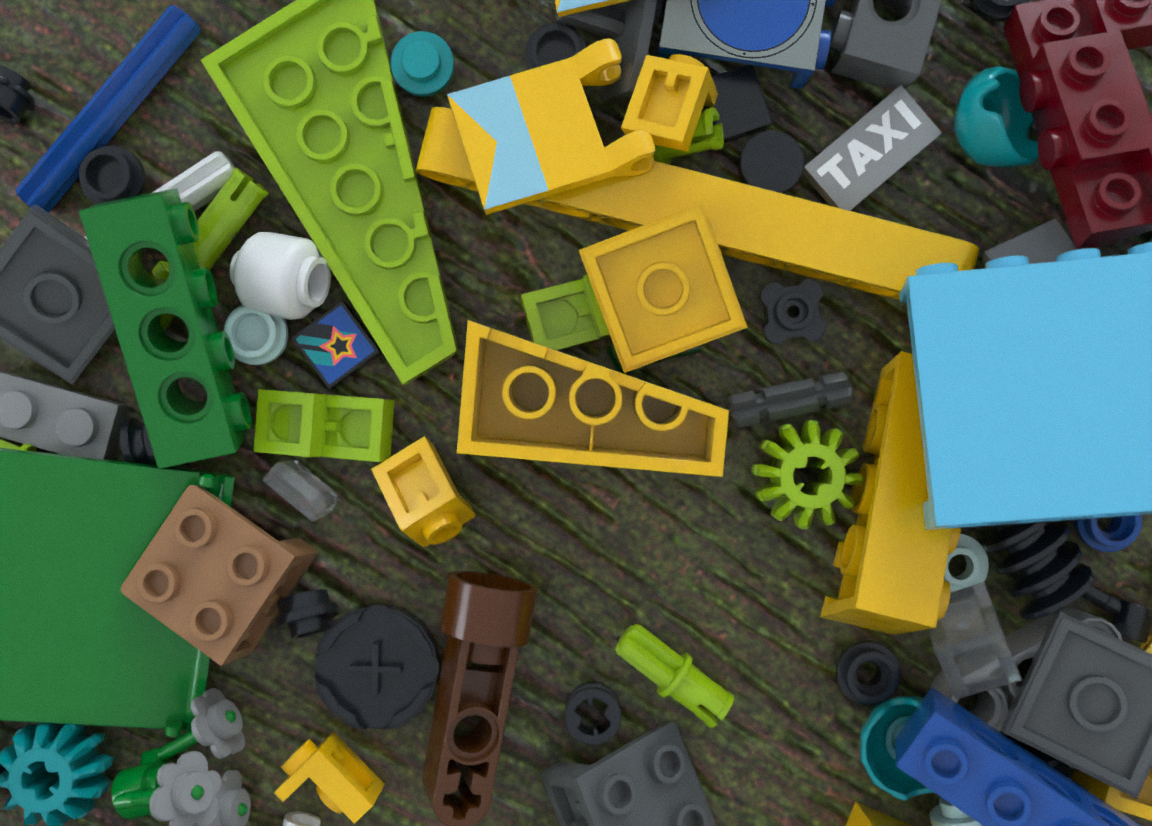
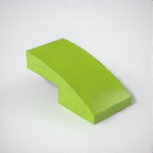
(564, 315)
(323, 425)

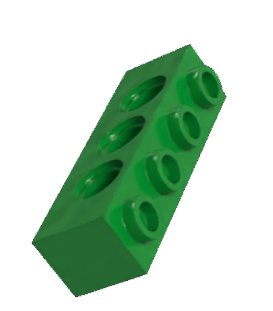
(176, 426)

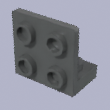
(635, 785)

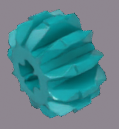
(54, 772)

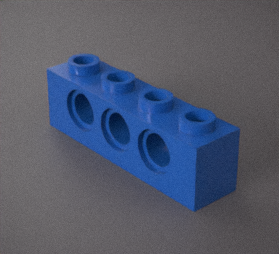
(990, 773)

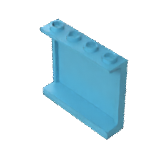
(1034, 387)

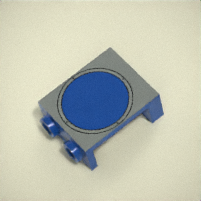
(749, 32)

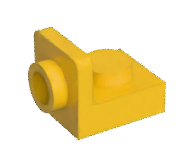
(670, 100)
(422, 494)
(339, 775)

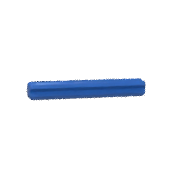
(109, 108)

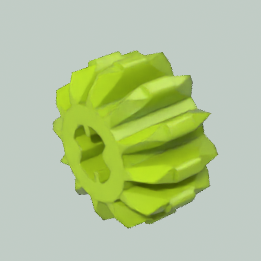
(818, 493)

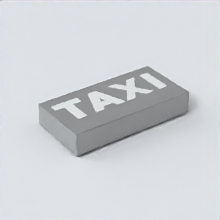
(871, 150)

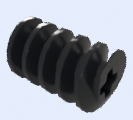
(1045, 563)

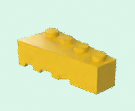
(572, 411)
(888, 558)

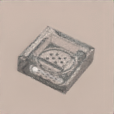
(302, 489)

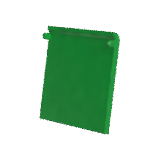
(66, 630)

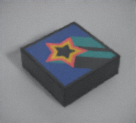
(337, 345)

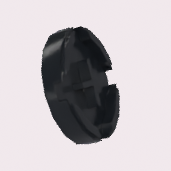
(377, 666)

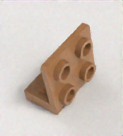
(216, 576)

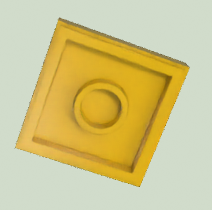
(663, 288)

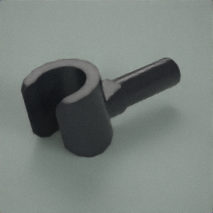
(1129, 618)

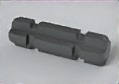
(789, 399)

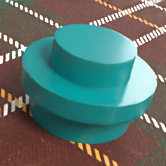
(422, 64)

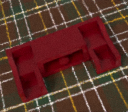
(1089, 110)

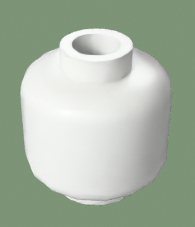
(280, 275)

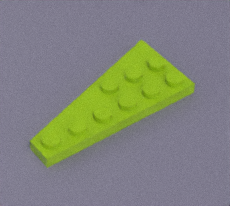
(332, 132)

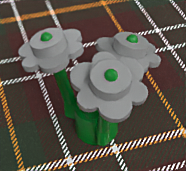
(186, 790)

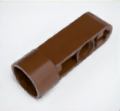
(486, 625)

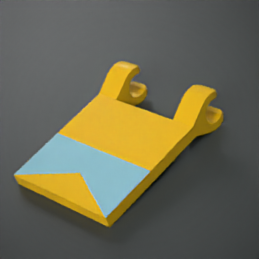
(538, 134)

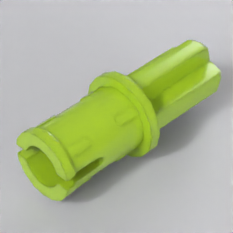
(674, 675)

